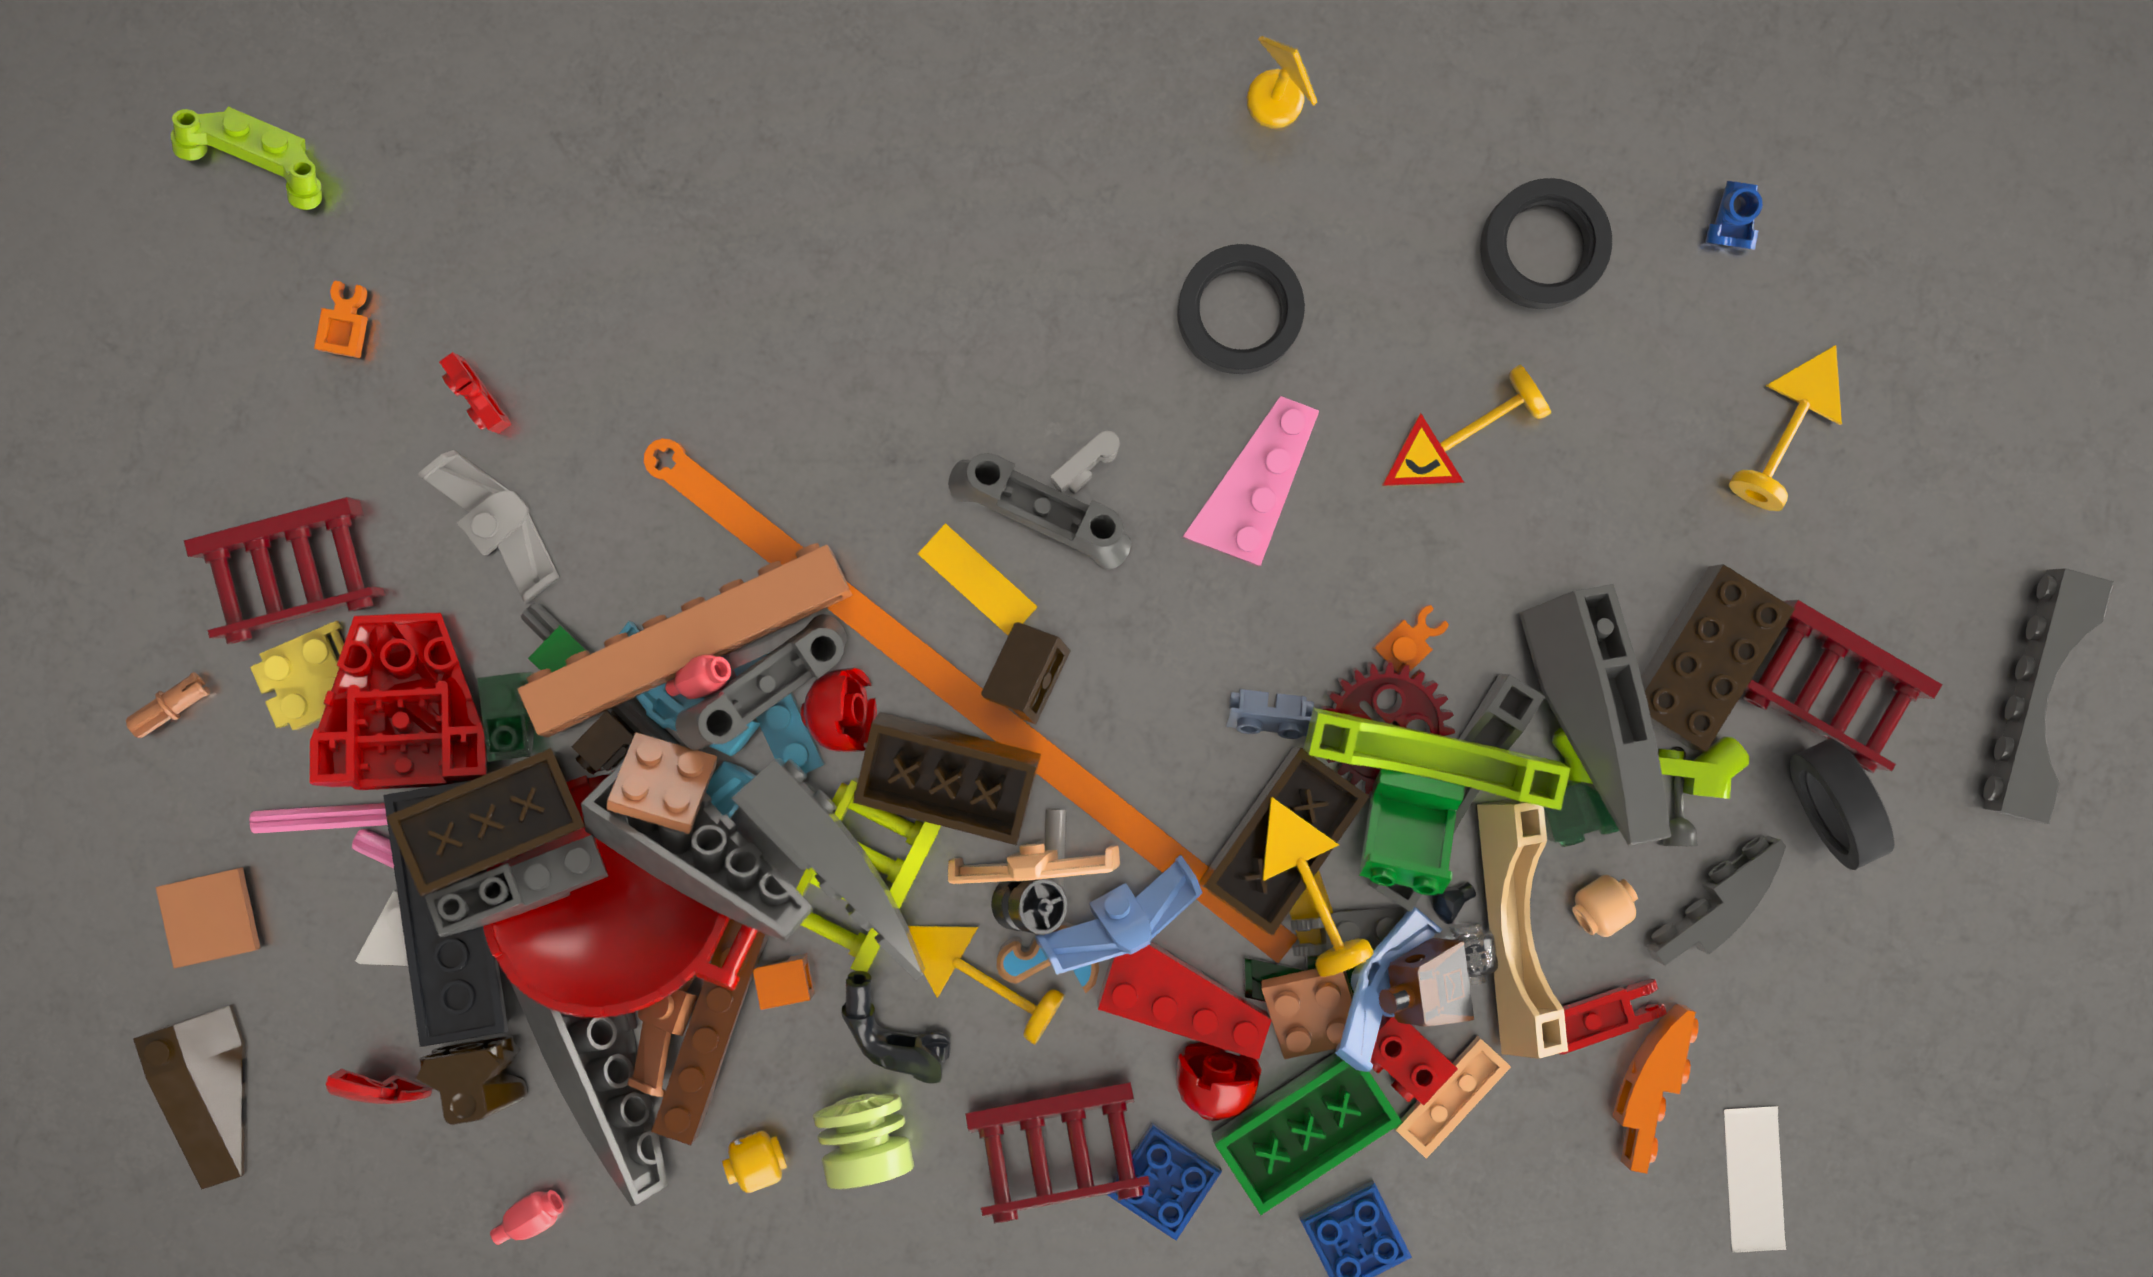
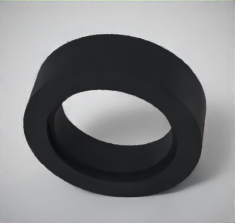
(1582, 208)
(1251, 259)
(1842, 804)

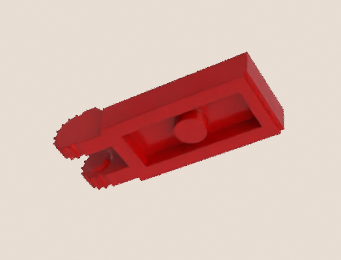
(1609, 1015)

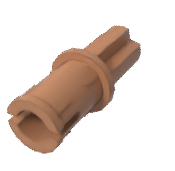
(167, 705)

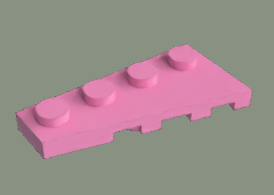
(1253, 492)

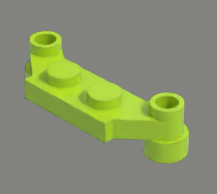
(253, 142)

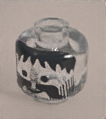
(1479, 949)

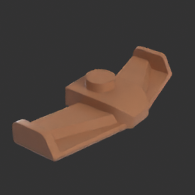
(659, 1021)

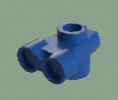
(1737, 227)

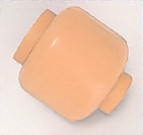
(1605, 906)

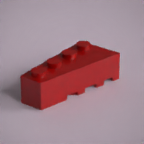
(1181, 999)

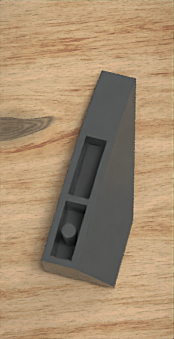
(1601, 704)

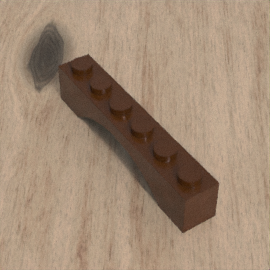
(705, 1045)

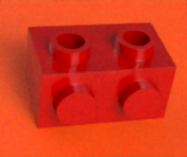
(1410, 1060)

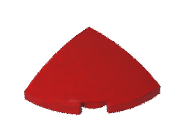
(367, 1090)

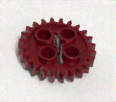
(1412, 703)

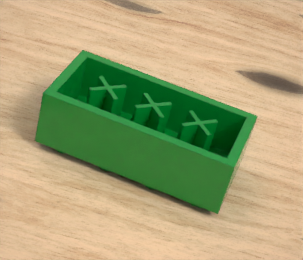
(1304, 1131)

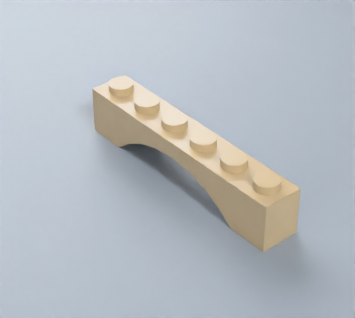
(1527, 1009)

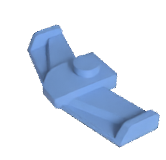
(1122, 920)
(1373, 977)

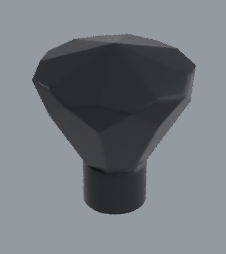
(1451, 901)

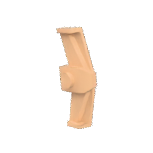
(1033, 864)

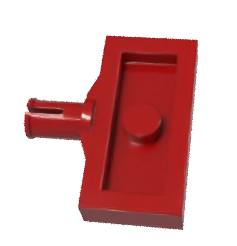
(464, 382)

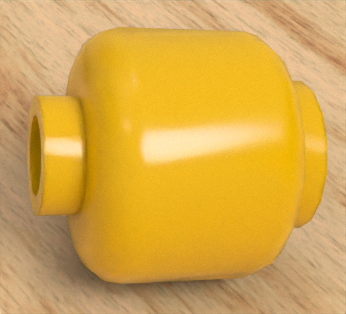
(754, 1161)

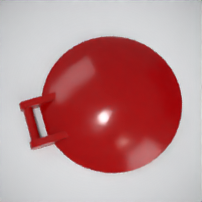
(612, 940)

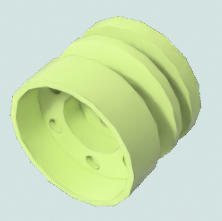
(865, 1148)

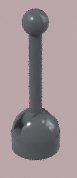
(1682, 831)

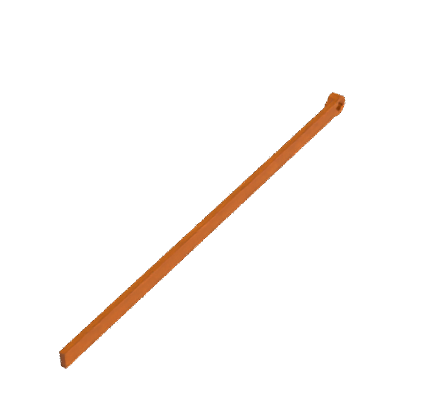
(956, 689)

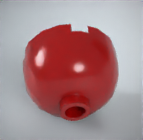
(839, 710)
(1216, 1081)

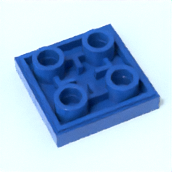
(1176, 1178)
(1356, 1234)

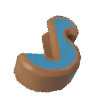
(1019, 963)

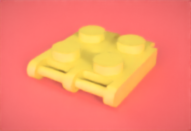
(300, 675)

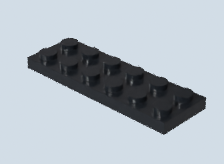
(451, 976)

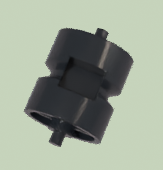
(1029, 905)

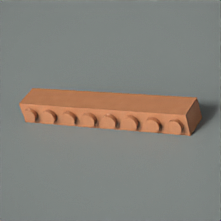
(708, 627)

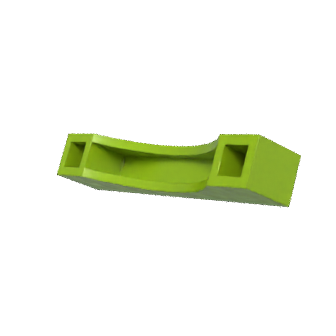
(1437, 757)

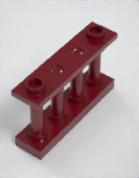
(256, 539)
(1873, 665)
(1031, 1120)

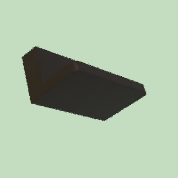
(1026, 671)

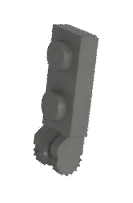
(1364, 924)

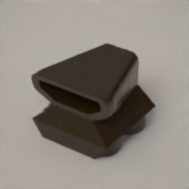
(473, 1078)

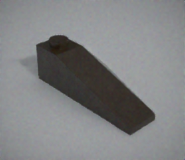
(200, 1089)

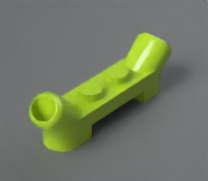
(1704, 776)

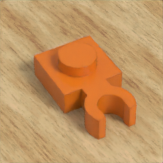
(341, 329)
(1407, 642)

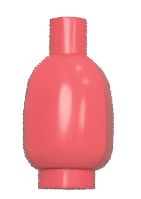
(700, 677)
(528, 1217)

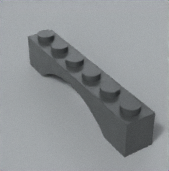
(1496, 724)
(2023, 773)

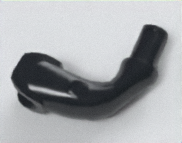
(899, 1052)

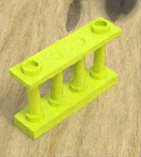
(899, 872)

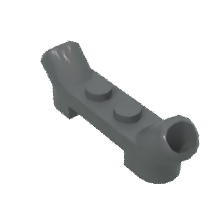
(999, 487)
(763, 684)

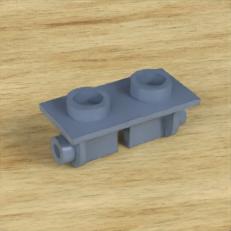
(1252, 715)

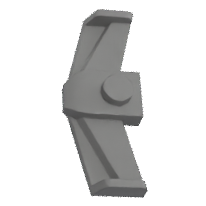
(494, 521)

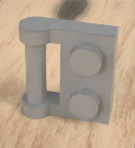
(1076, 472)

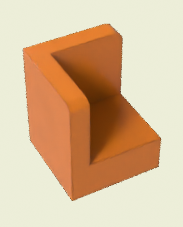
(784, 982)

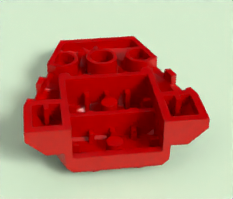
(398, 710)

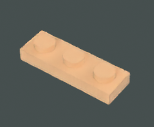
(1476, 1074)

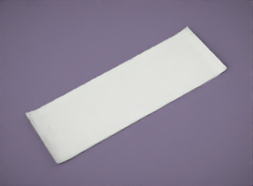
(1754, 1179)

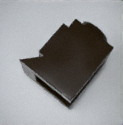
(604, 743)

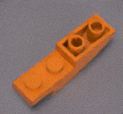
(1656, 1067)

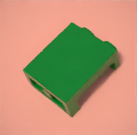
(1410, 831)

